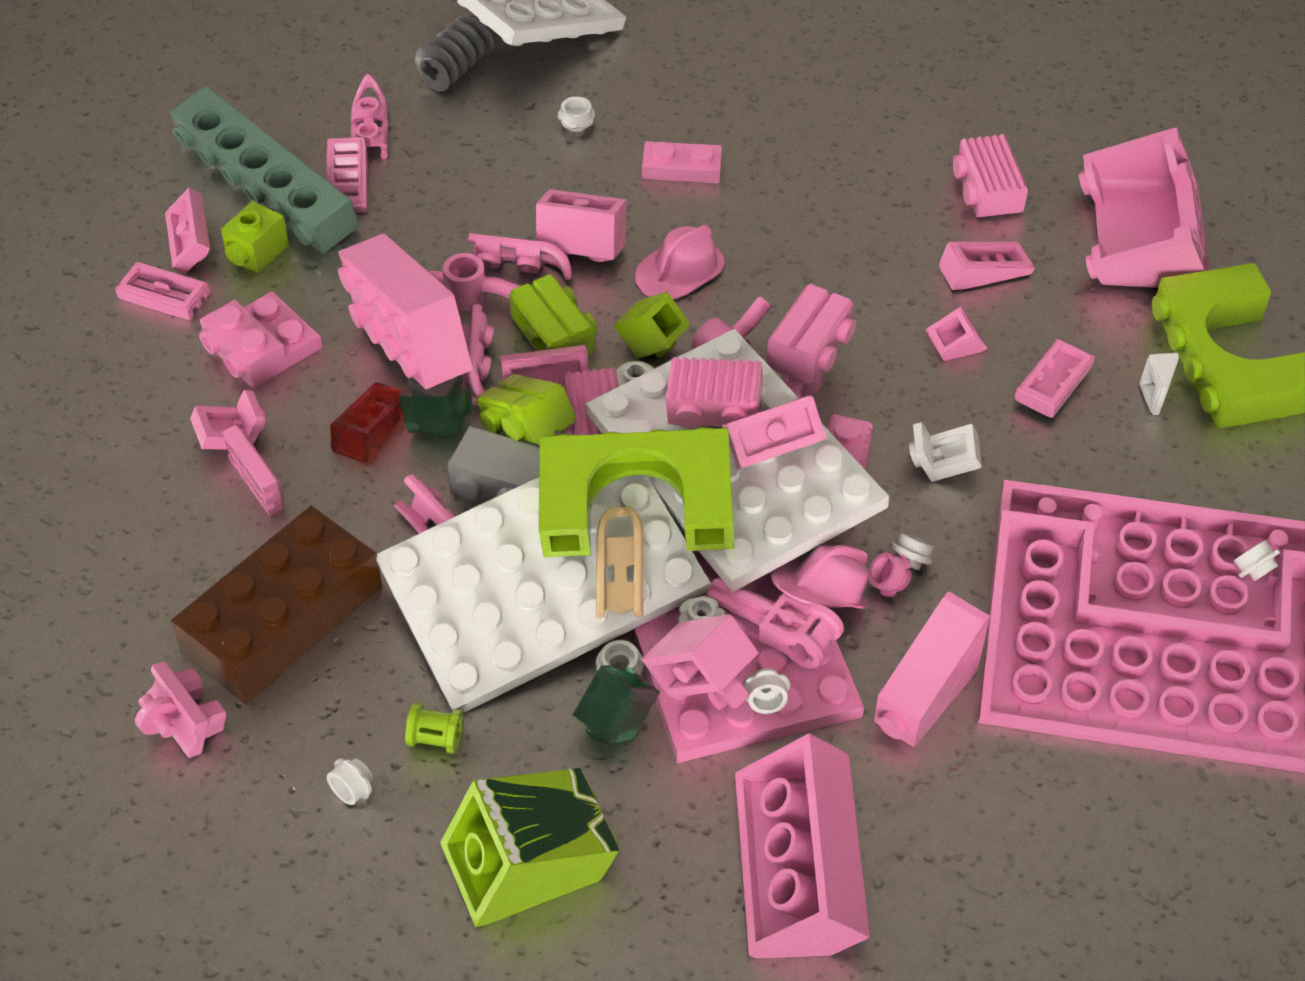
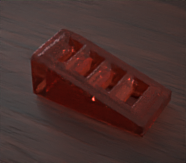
(366, 425)

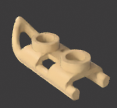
(620, 552)

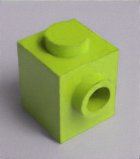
(255, 237)
(652, 325)

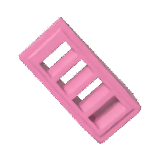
(349, 169)
(983, 263)

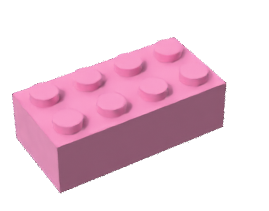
(404, 311)

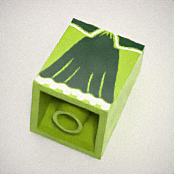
(526, 842)

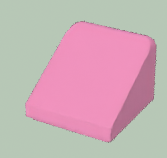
(956, 336)

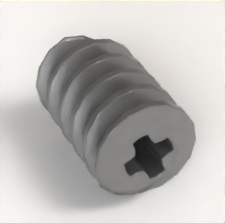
(453, 51)

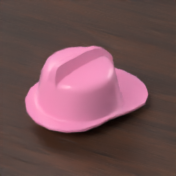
(681, 264)
(827, 577)

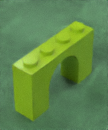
(1229, 386)
(580, 466)

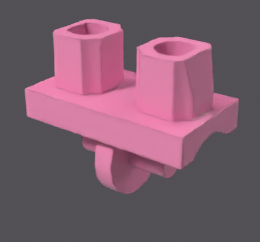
(172, 709)

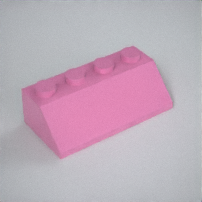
(801, 852)

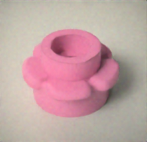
(890, 573)

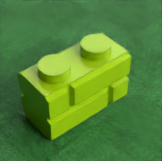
(551, 316)
(525, 409)

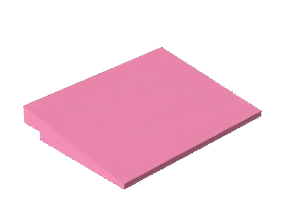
(1140, 631)

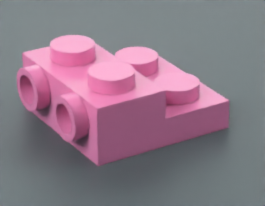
(258, 338)

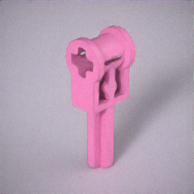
(783, 625)

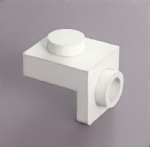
(945, 452)

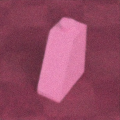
(932, 670)

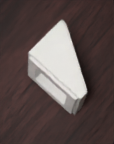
(1157, 379)

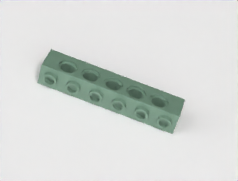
(264, 169)

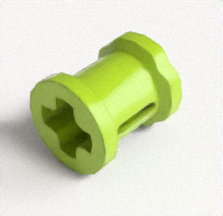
(434, 728)

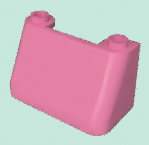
(1144, 212)

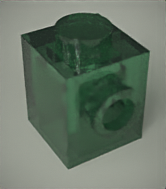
(437, 408)
(615, 704)

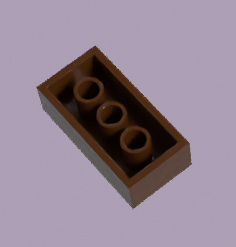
(277, 603)

